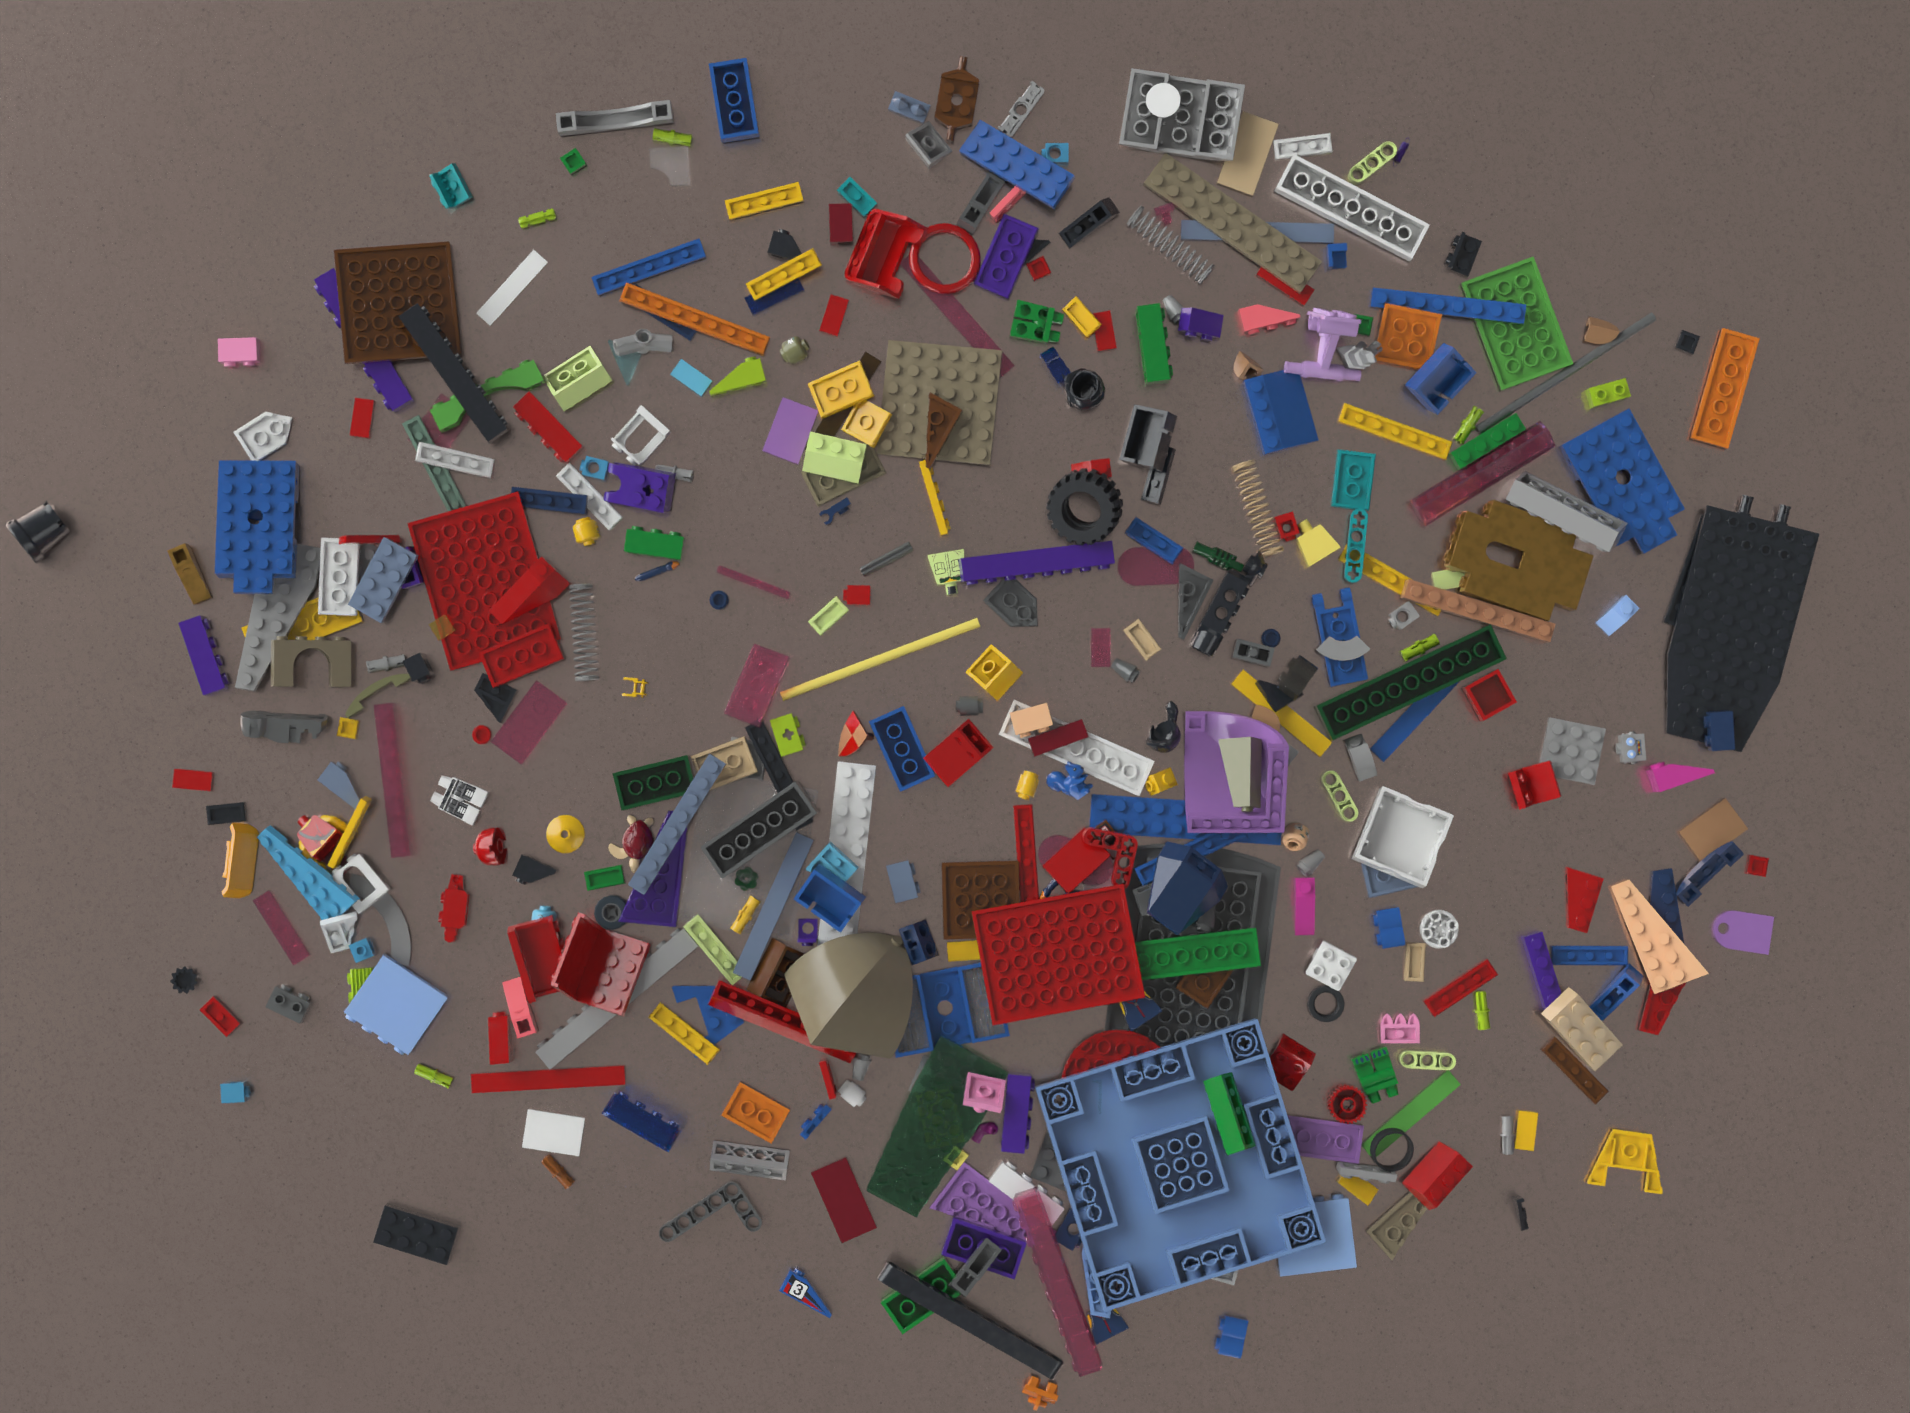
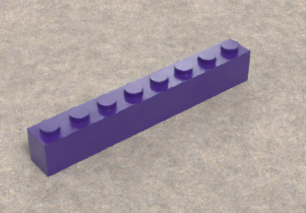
(383, 372)
(1036, 561)

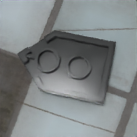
(1013, 603)

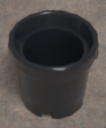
(38, 531)

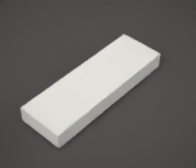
(1302, 146)

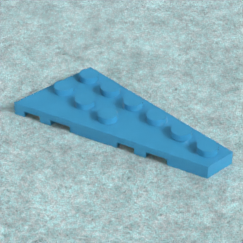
(309, 877)

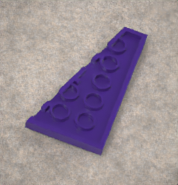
(661, 900)

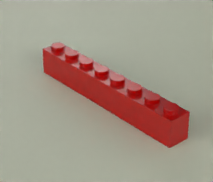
(767, 1015)

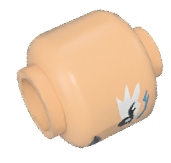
(1295, 836)

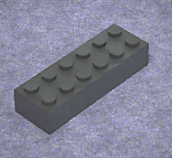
(759, 829)

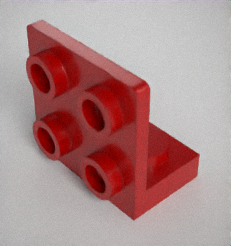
(1534, 784)
(1290, 1062)

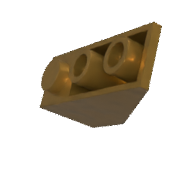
(189, 573)

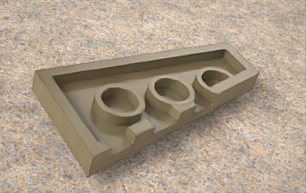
(1396, 1224)

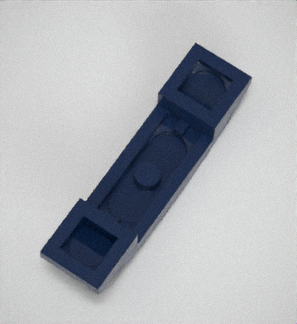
(1706, 870)

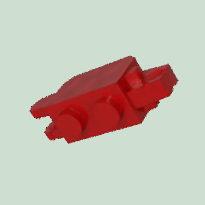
(455, 907)

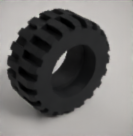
(1068, 523)

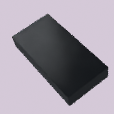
(226, 813)

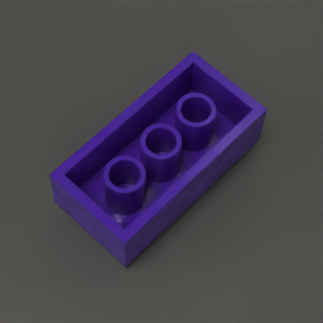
(1016, 1112)
(966, 1237)

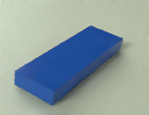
(1154, 540)

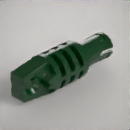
(1218, 557)

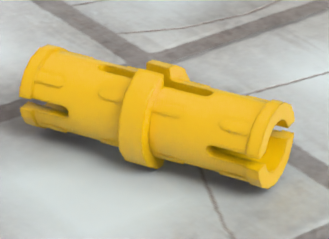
(745, 914)

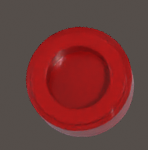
(482, 734)

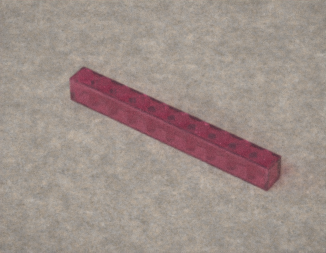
(1057, 1281)

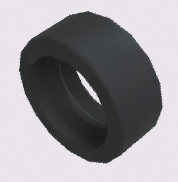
(1325, 1018)

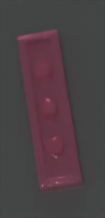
(753, 582)
(281, 927)

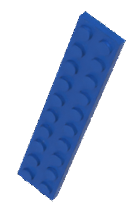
(1155, 818)

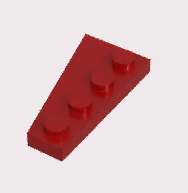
(1658, 1008)

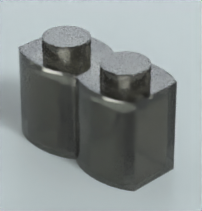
(1297, 677)

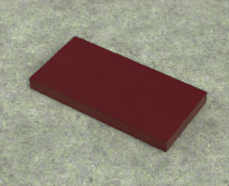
(843, 1200)

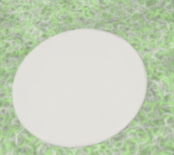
(1163, 100)

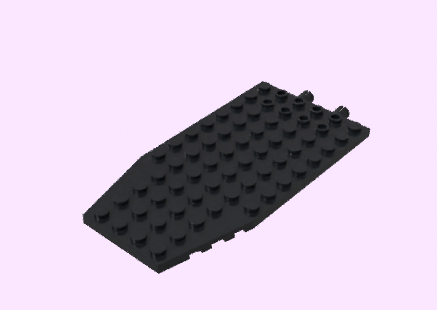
(1735, 619)

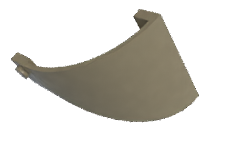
(854, 993)

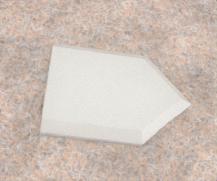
(264, 435)

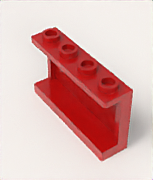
(536, 954)

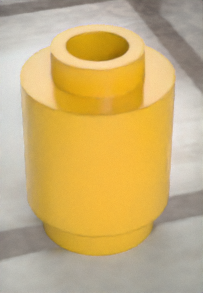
(1027, 785)

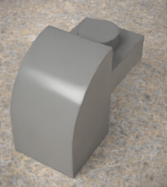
(1361, 757)

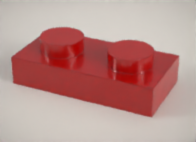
(220, 1016)

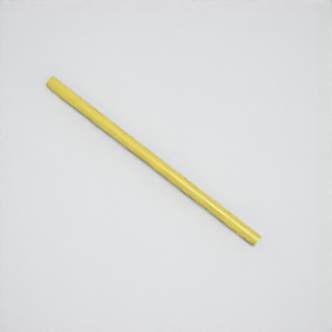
(880, 659)

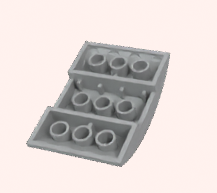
(1199, 129)

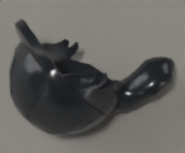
(1166, 734)

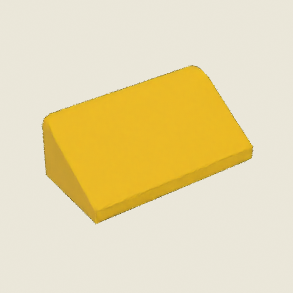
(1360, 1188)

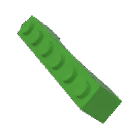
(524, 378)

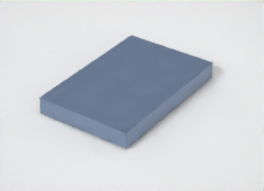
(1380, 883)

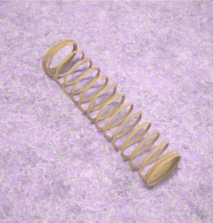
(1274, 550)

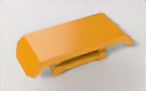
(240, 860)

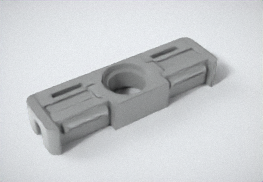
(1029, 100)

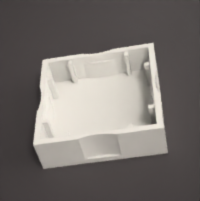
(1402, 837)

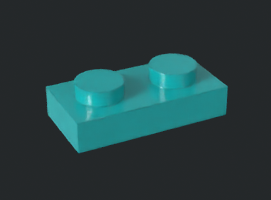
(857, 196)

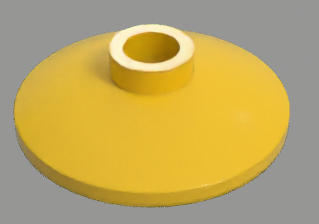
(575, 834)

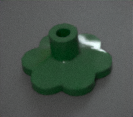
(751, 885)

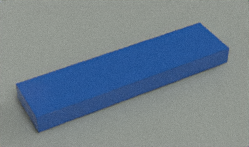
(1589, 955)

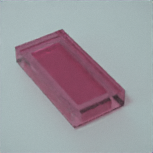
(1100, 647)

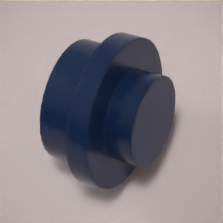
(719, 600)
(1270, 638)

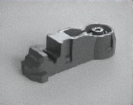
(281, 726)

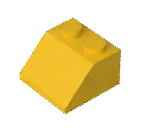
(994, 672)

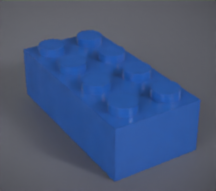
(734, 100)
(901, 748)

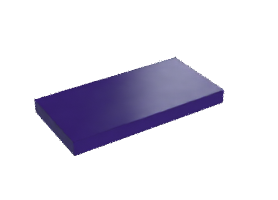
(1006, 256)

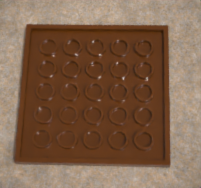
(384, 283)

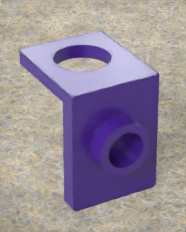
(807, 939)

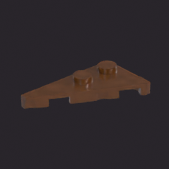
(941, 421)

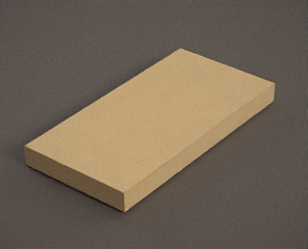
(1250, 154)

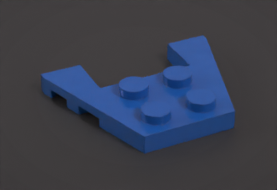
(717, 1022)

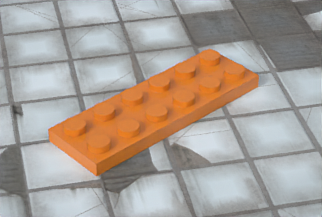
(1724, 388)

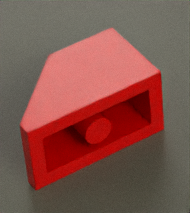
(1101, 465)

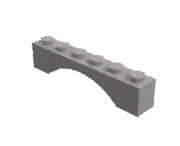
(595, 121)

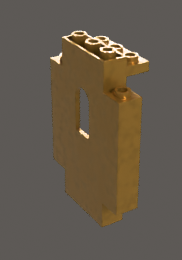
(1548, 571)

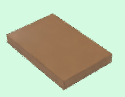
(1713, 829)

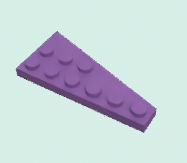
(979, 1201)

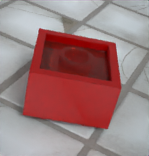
(1489, 695)

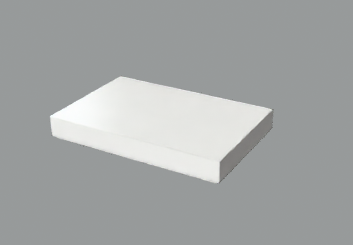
(553, 1132)

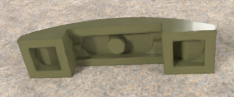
(357, 704)

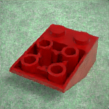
(958, 752)

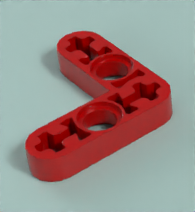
(1118, 845)

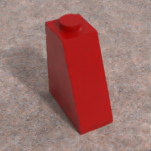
(500, 1039)

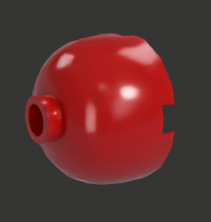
(490, 847)

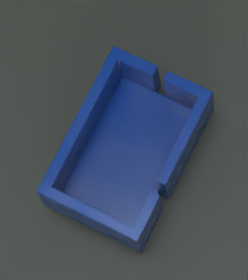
(1442, 373)
(834, 897)

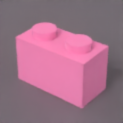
(239, 351)

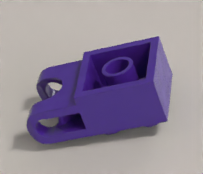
(636, 487)

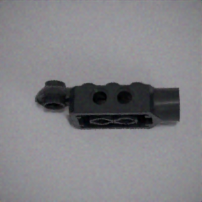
(1211, 627)

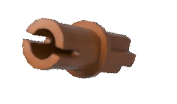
(557, 1171)

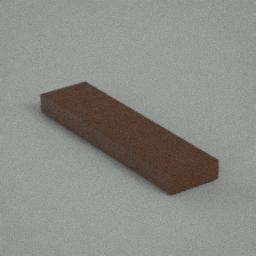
(1574, 1070)

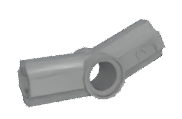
(635, 343)

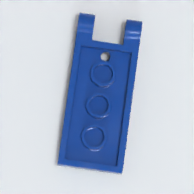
(1341, 629)

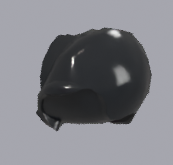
(1087, 382)

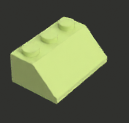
(577, 378)
(834, 457)

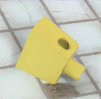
(1315, 543)

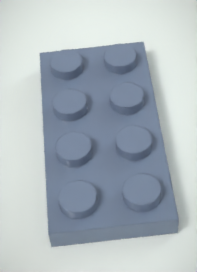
(383, 580)

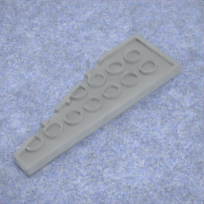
(275, 616)

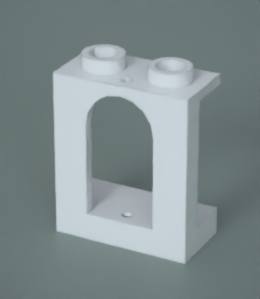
(620, 439)
(359, 862)

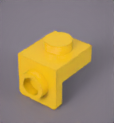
(1160, 781)

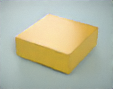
(348, 728)

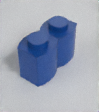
(1389, 927)
(1232, 1336)

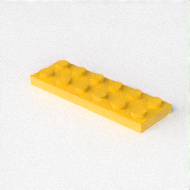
(313, 625)

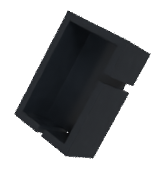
(1148, 437)

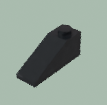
(1089, 222)

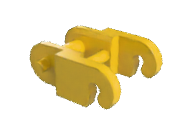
(636, 680)

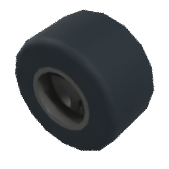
(609, 911)

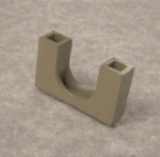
(335, 651)

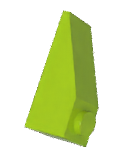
(743, 376)

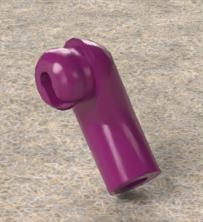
(984, 1129)

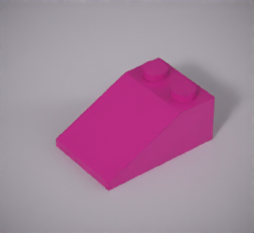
(1668, 776)

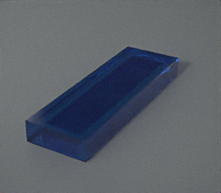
(774, 297)

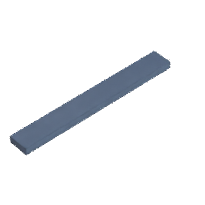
(1297, 232)
(773, 906)

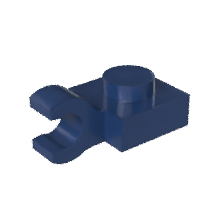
(840, 507)

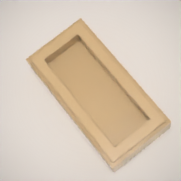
(1142, 639)
(1414, 961)

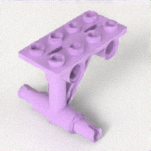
(1330, 327)

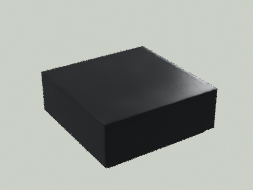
(1687, 342)

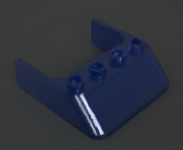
(642, 1121)

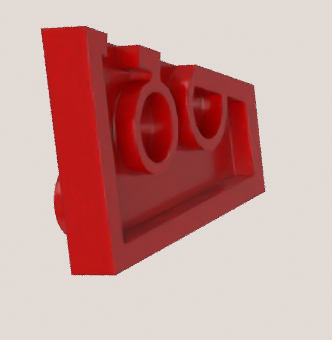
(1582, 898)

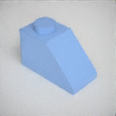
(1617, 615)

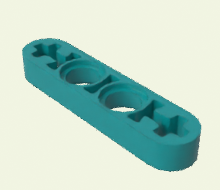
(1353, 545)

